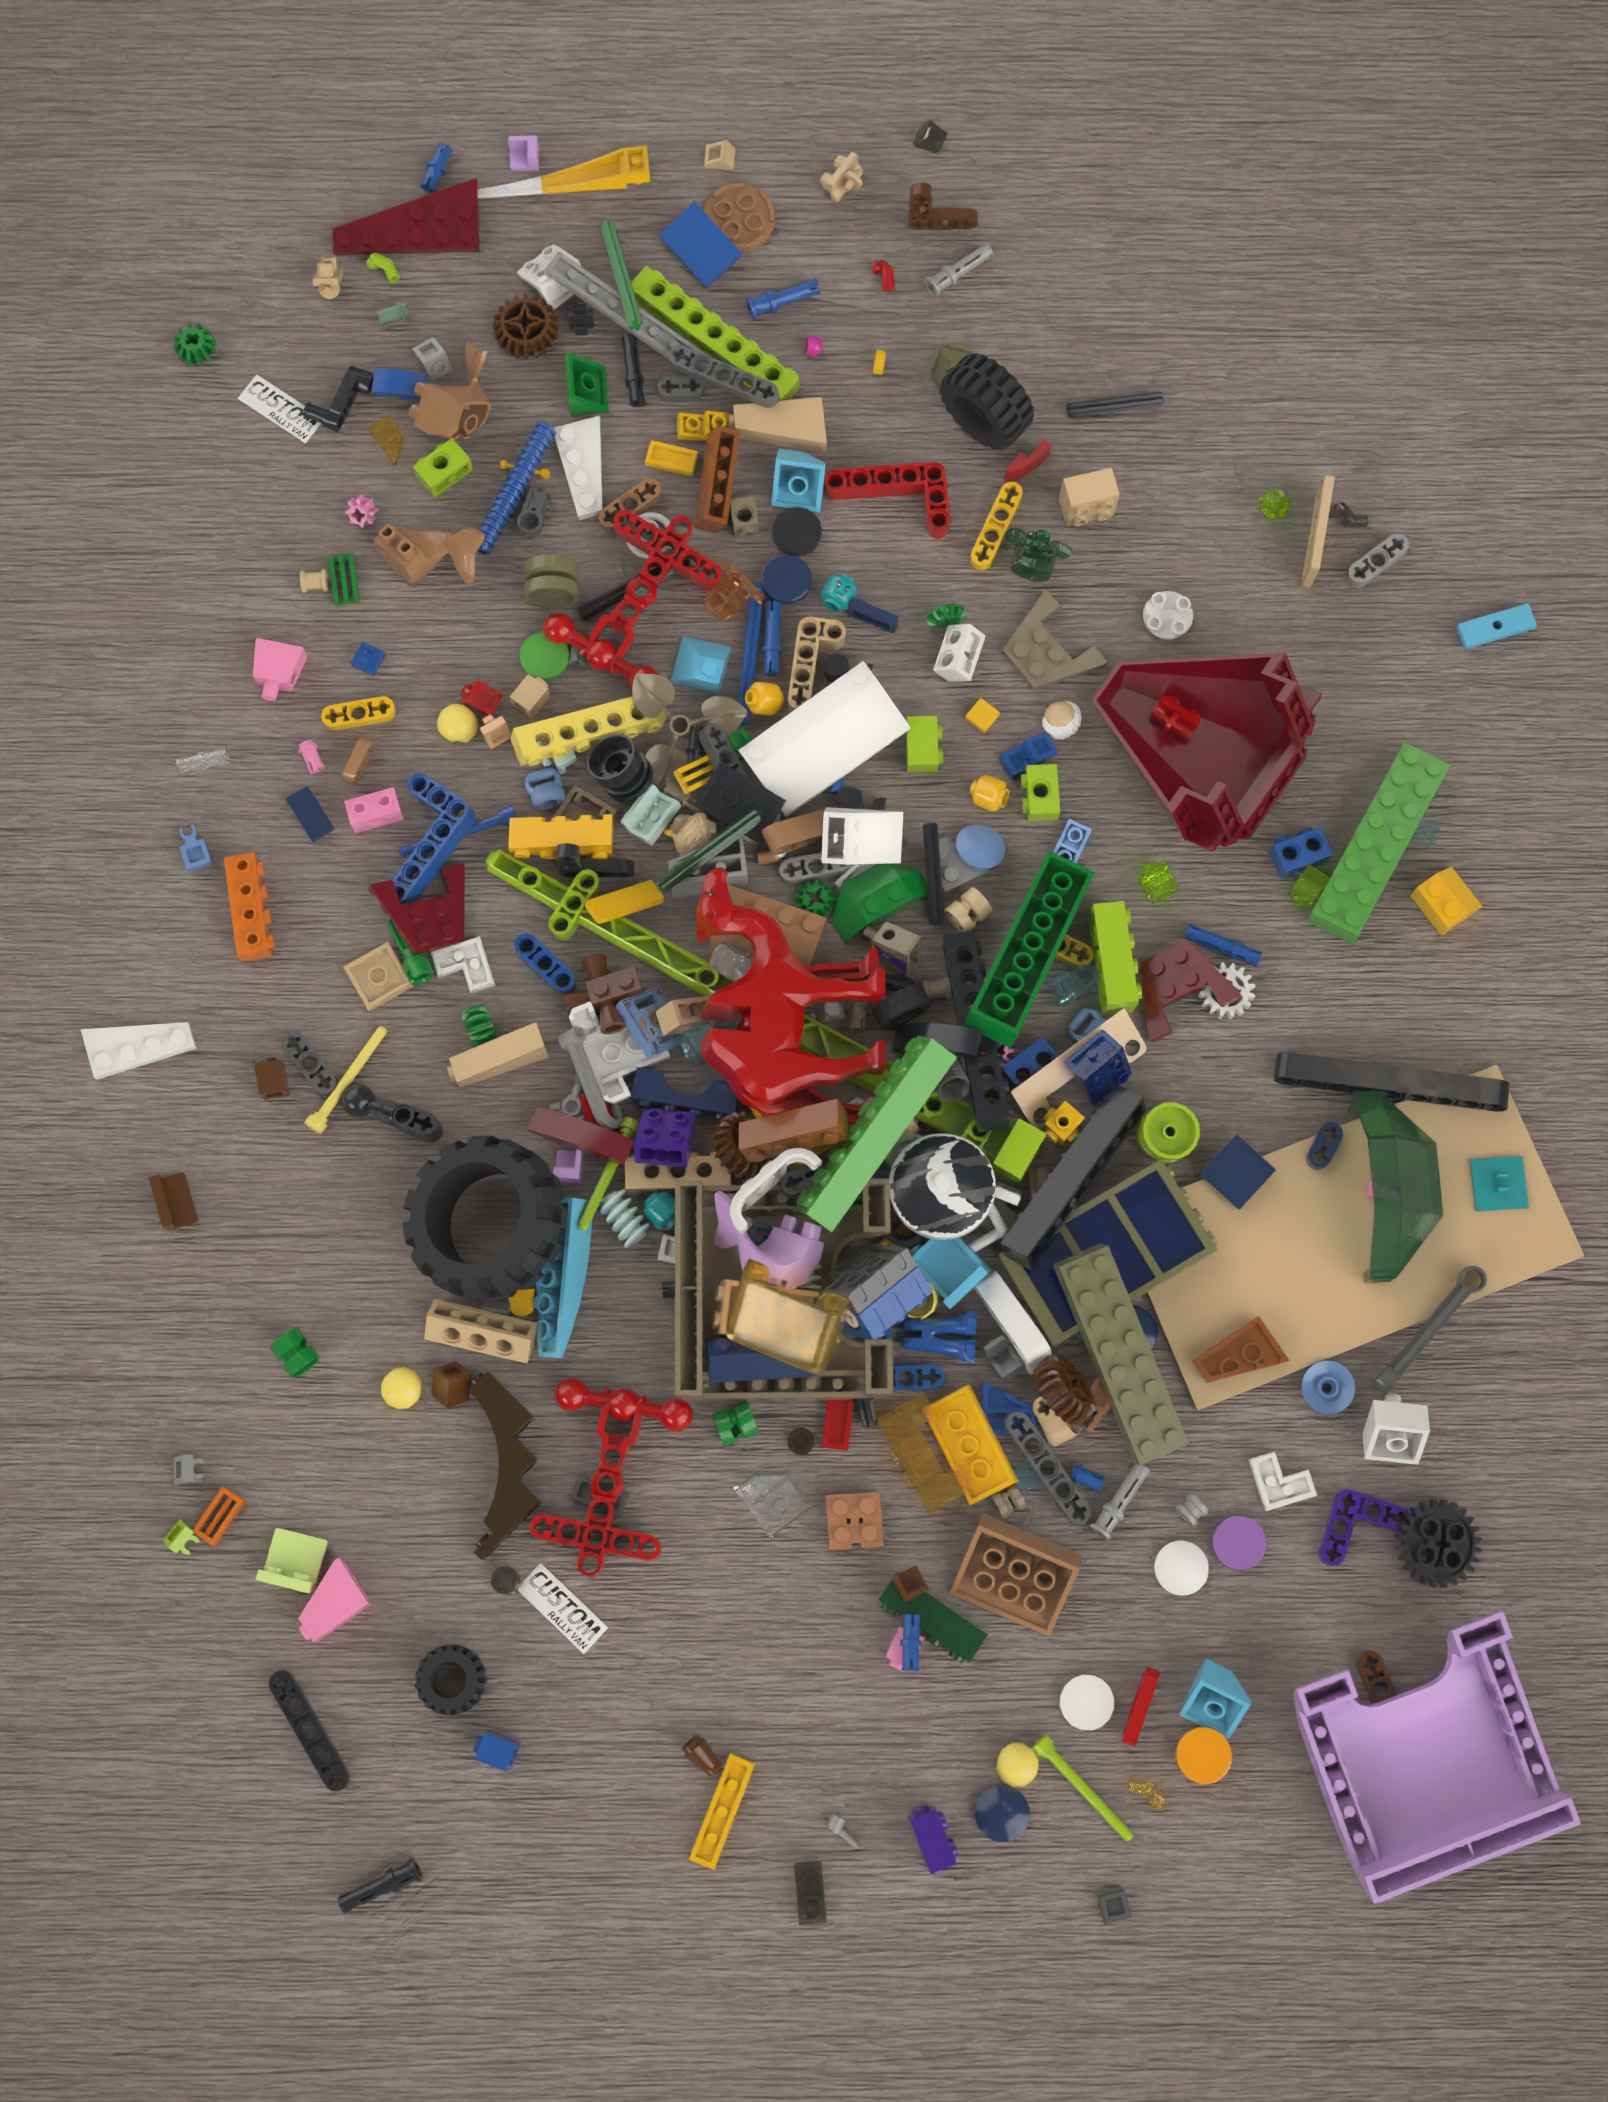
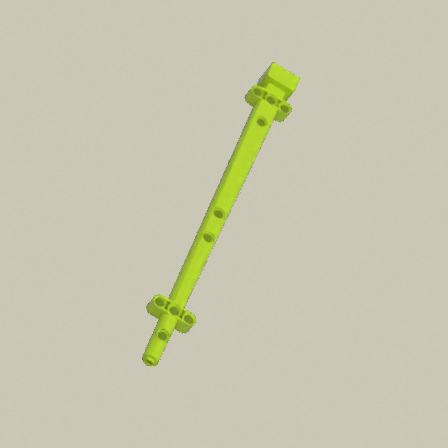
(1008, 1148)

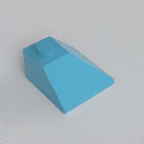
(798, 480)
(700, 665)
(1216, 1699)

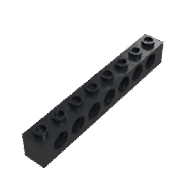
(987, 1115)

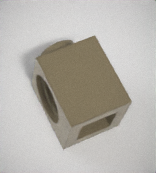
(744, 507)

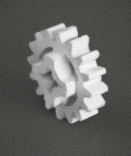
(1230, 974)

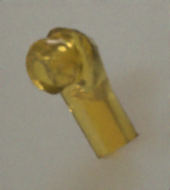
(1149, 1790)

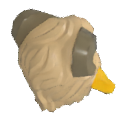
(691, 832)

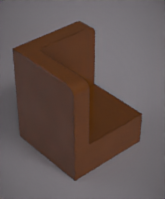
(451, 1384)
(909, 1583)

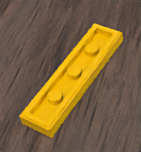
(721, 1811)

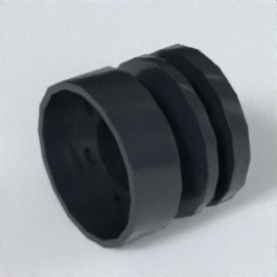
(620, 767)

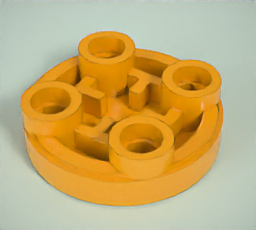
(1203, 1755)

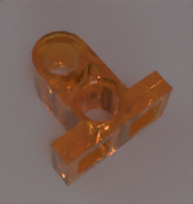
(731, 598)

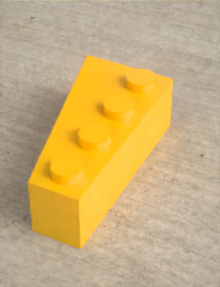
(538, 837)

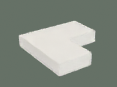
(467, 957)
(1276, 1489)

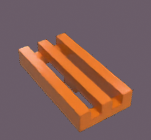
(226, 1523)

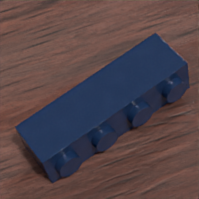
(734, 1362)

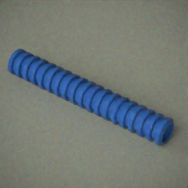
(514, 486)

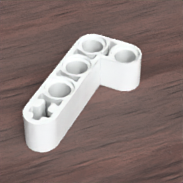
(1013, 1320)

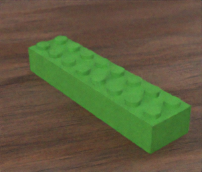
(1378, 843)
(875, 1132)

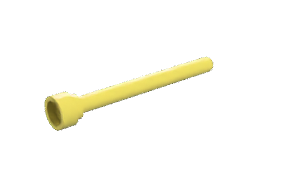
(318, 1120)

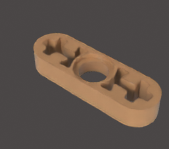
(648, 501)

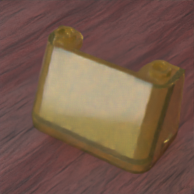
(785, 1324)

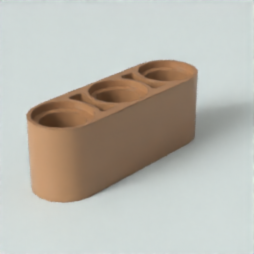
(794, 833)

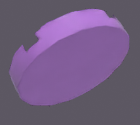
(1239, 1543)

